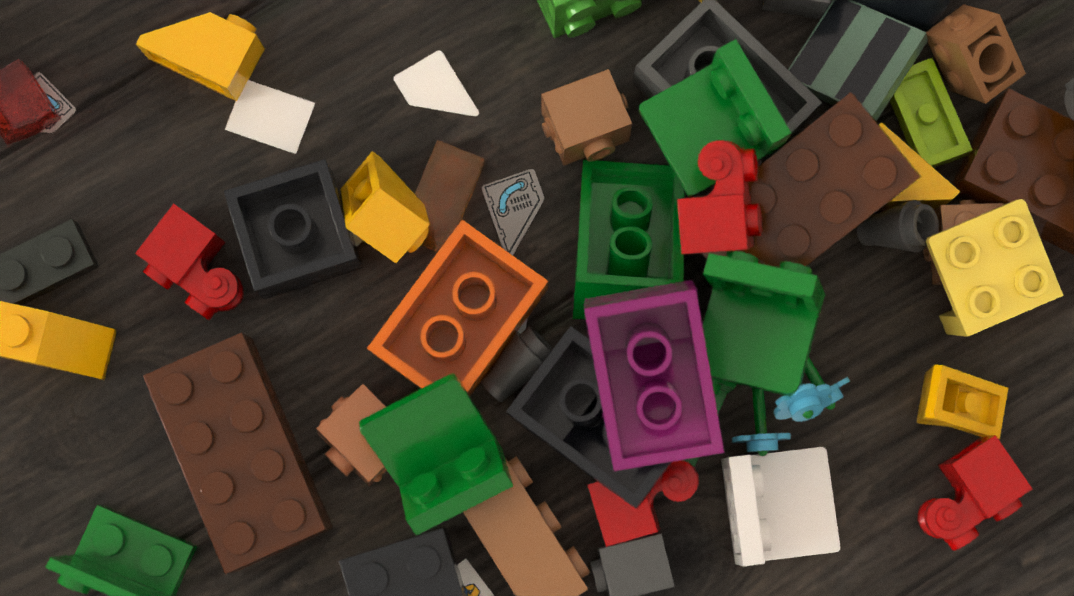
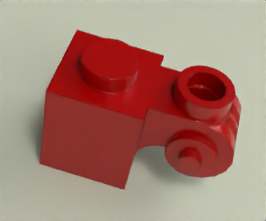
(724, 217)
(180, 254)
(984, 486)
(623, 522)

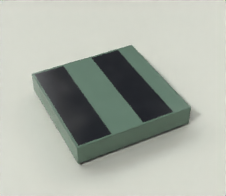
(858, 54)

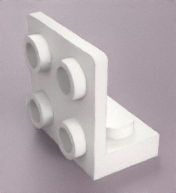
(780, 505)

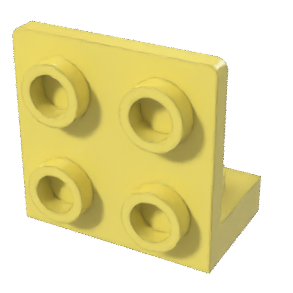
(992, 269)

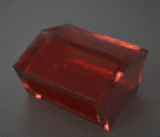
(23, 104)

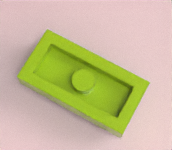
(929, 116)

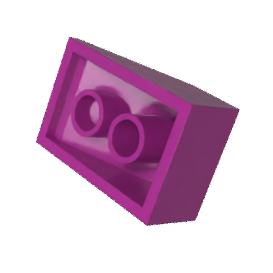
(653, 375)

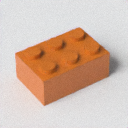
(459, 312)

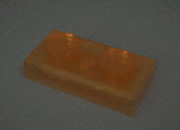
(447, 190)

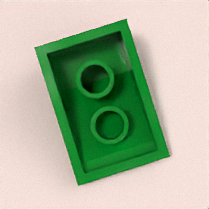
(626, 230)

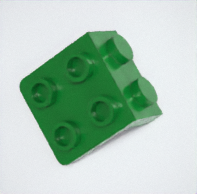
(760, 321)

